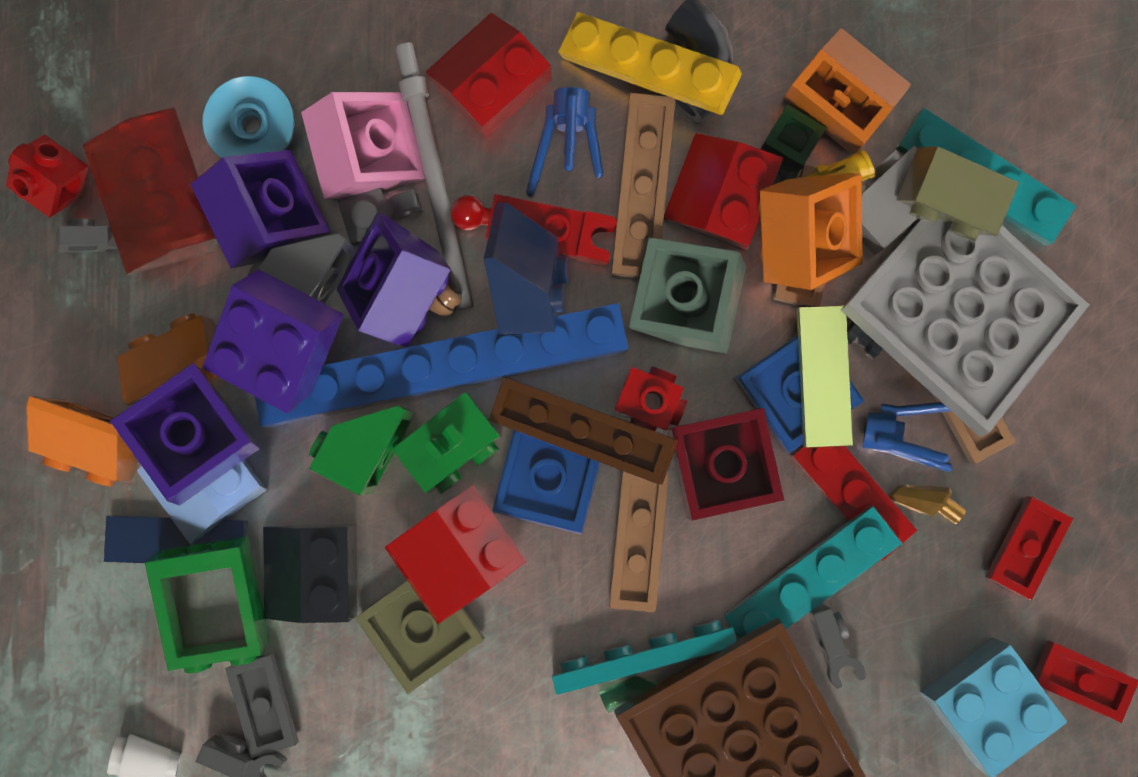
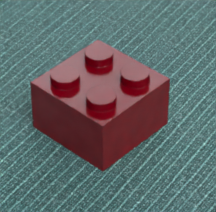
(726, 464)

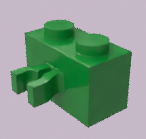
(447, 444)

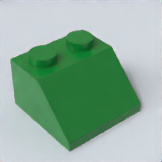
(360, 449)

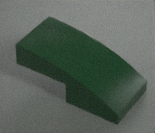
(794, 140)

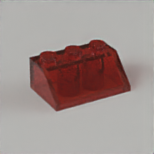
(147, 193)

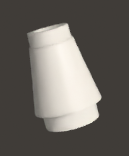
(142, 758)

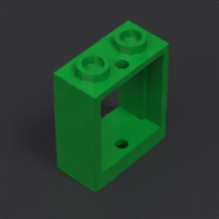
(200, 558)

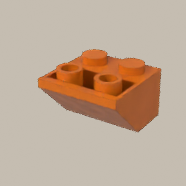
(847, 91)

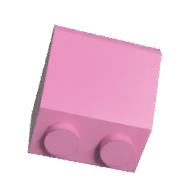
(362, 143)

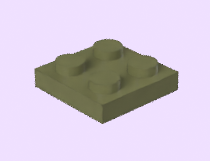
(412, 639)

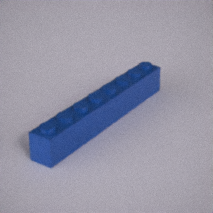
(454, 365)

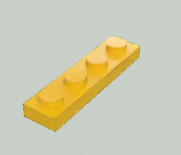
(650, 63)

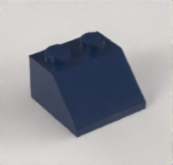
(524, 273)

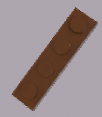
(583, 430)

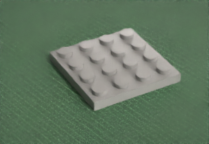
(966, 316)

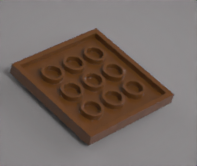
(739, 716)

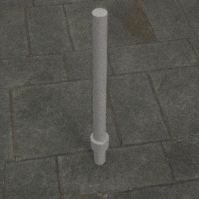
(415, 91)

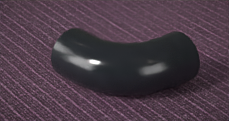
(701, 31)

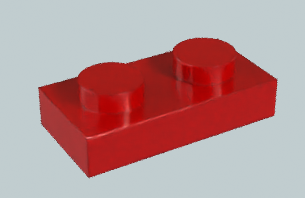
(1029, 547)
(1085, 681)

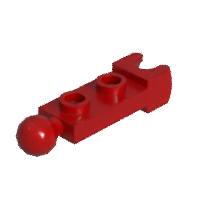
(570, 226)

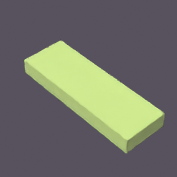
(824, 376)

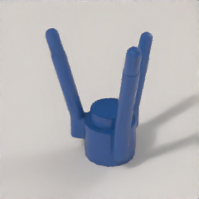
(570, 113)
(886, 434)

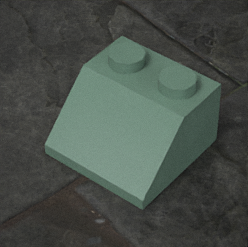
(688, 294)

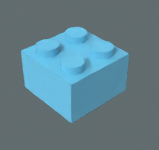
(993, 707)

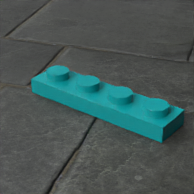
(1034, 206)
(816, 574)
(623, 662)

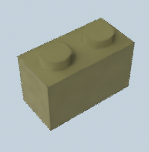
(957, 192)

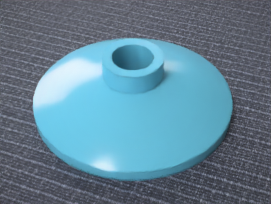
(239, 102)

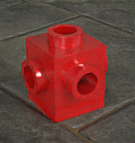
(46, 175)
(657, 382)

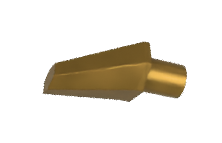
(929, 500)

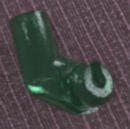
(624, 692)

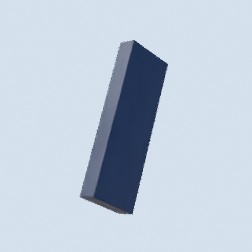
(139, 537)

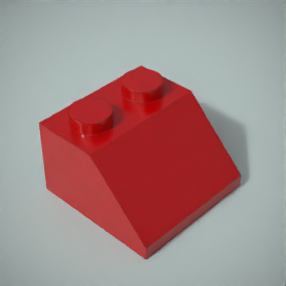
(490, 74)
(722, 189)
(455, 554)

